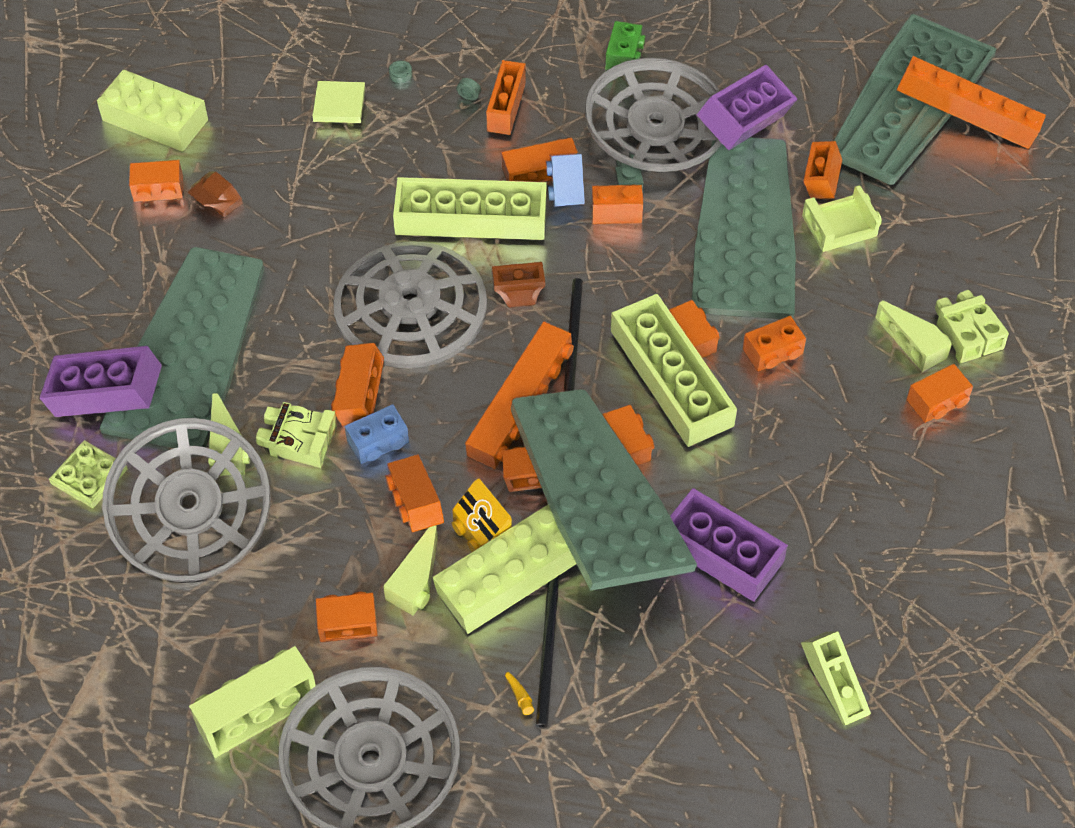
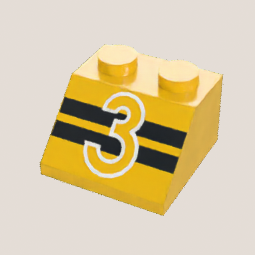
(479, 516)

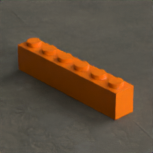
(971, 102)
(529, 377)

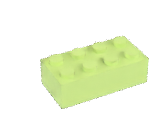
(152, 110)
(252, 701)

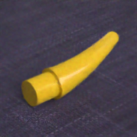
(523, 698)

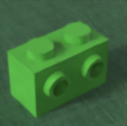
(624, 44)

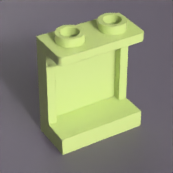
(842, 220)

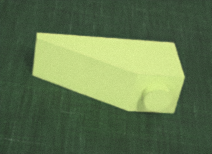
(916, 337)
(218, 442)
(412, 580)
(836, 675)

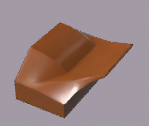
(216, 192)
(519, 283)

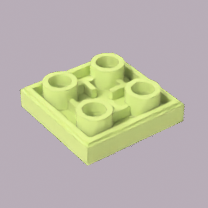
(339, 102)
(84, 474)

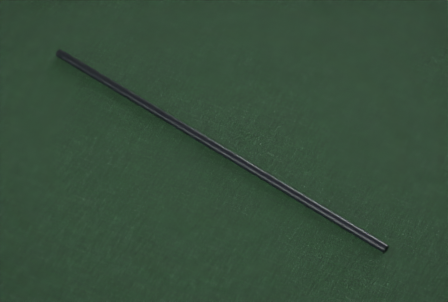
(553, 585)

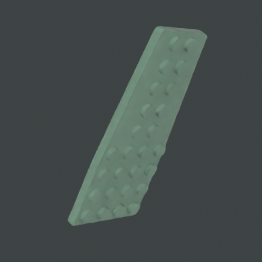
(891, 128)
(746, 233)
(196, 342)
(598, 493)

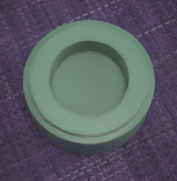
(400, 71)
(468, 89)

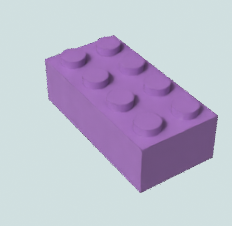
(746, 107)
(101, 381)
(728, 544)

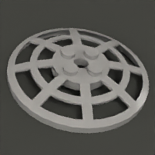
(650, 108)
(415, 310)
(173, 491)
(364, 737)

